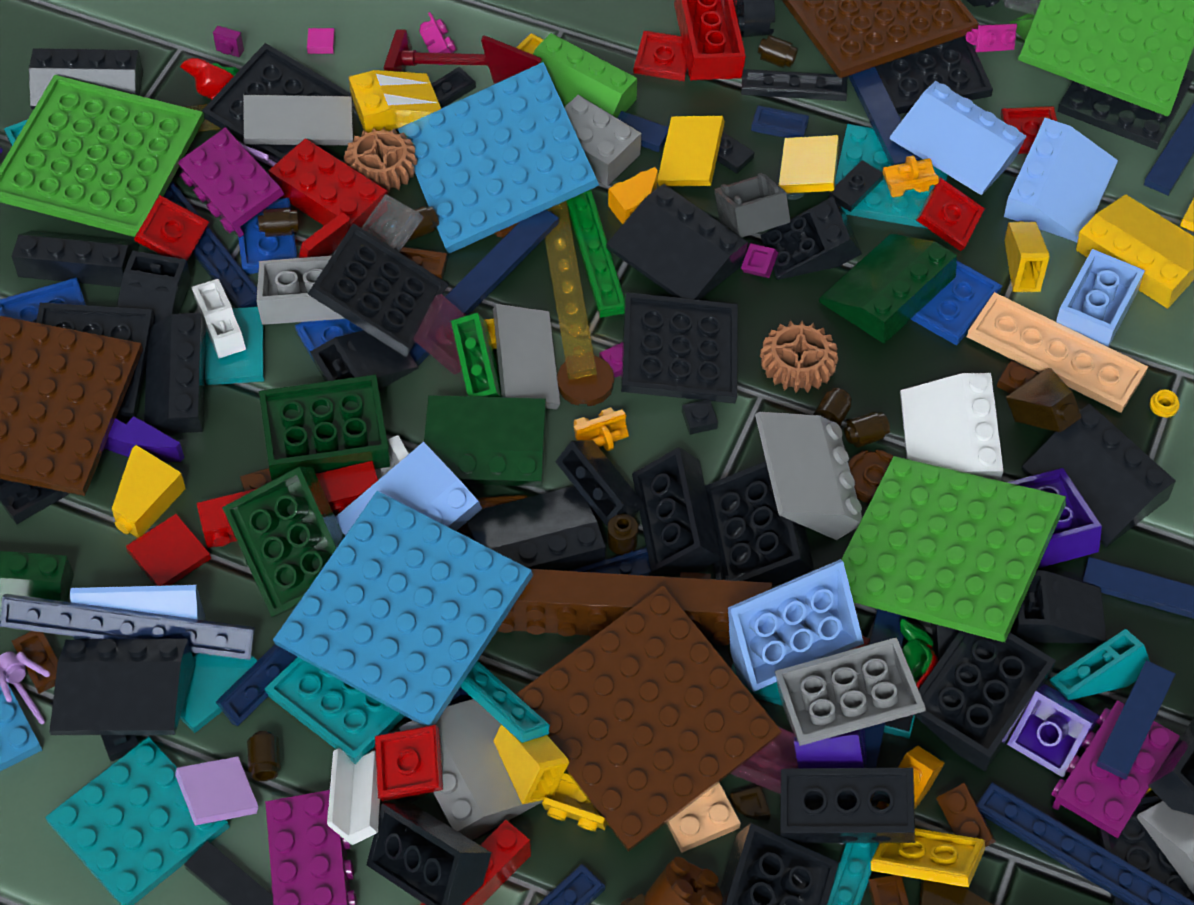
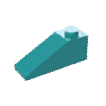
(1104, 669)

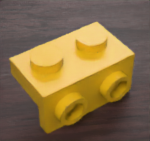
(572, 803)

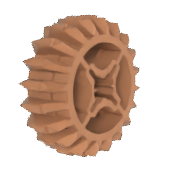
(382, 157)
(816, 351)

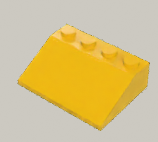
(1145, 241)

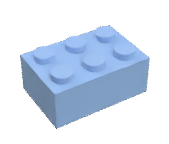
(1100, 297)

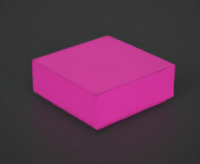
(320, 40)

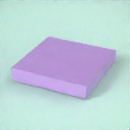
(216, 790)

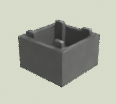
(752, 205)

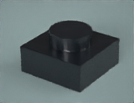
(699, 417)

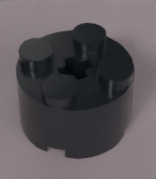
(755, 17)

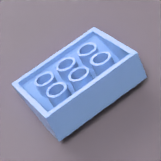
(959, 137)
(1060, 181)
(423, 485)
(793, 625)

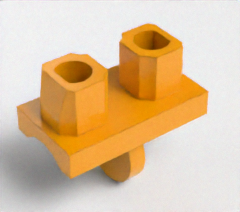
(910, 175)
(603, 430)

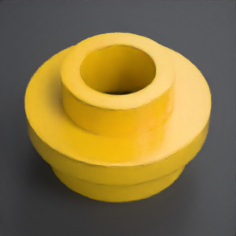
(1167, 398)

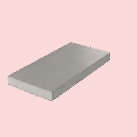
(294, 118)
(526, 354)

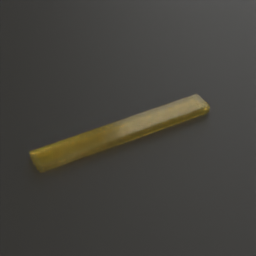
(569, 297)

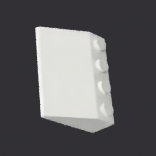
(953, 424)

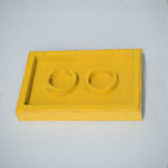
(691, 151)
(809, 164)
(932, 857)

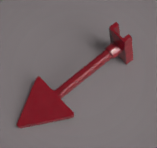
(501, 58)

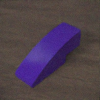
(136, 432)

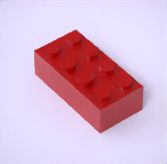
(710, 39)
(325, 185)

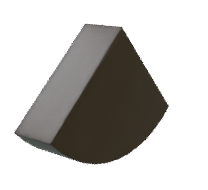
(751, 803)

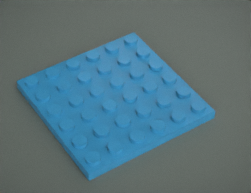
(498, 157)
(403, 609)

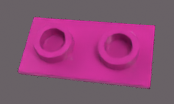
(435, 32)
(993, 37)

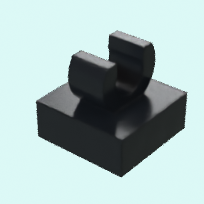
(119, 745)

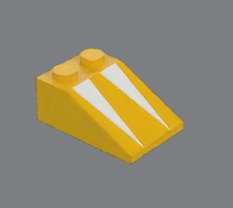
(391, 98)

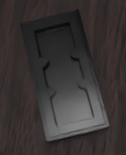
(733, 154)
(856, 185)

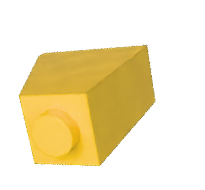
(1026, 256)
(145, 492)
(532, 765)

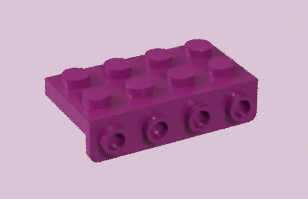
(229, 180)
(1102, 796)
(306, 854)

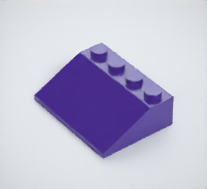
(1077, 529)

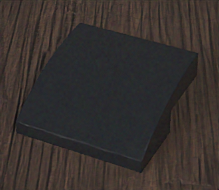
(26, 500)

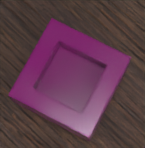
(228, 41)
(759, 260)
(614, 358)

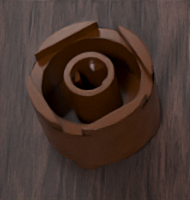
(684, 885)

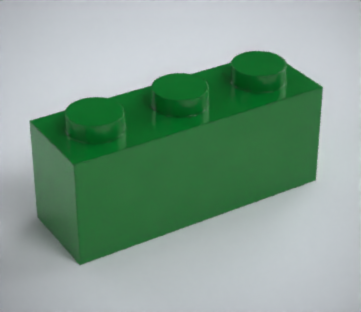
(476, 356)

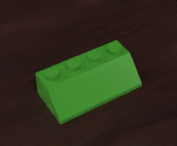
(585, 75)

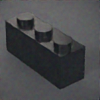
(598, 480)

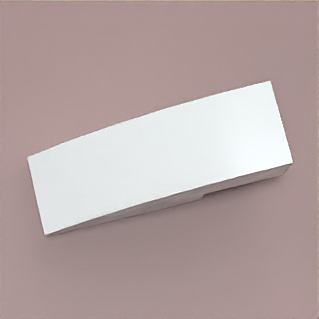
(218, 318)

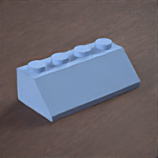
(163, 600)

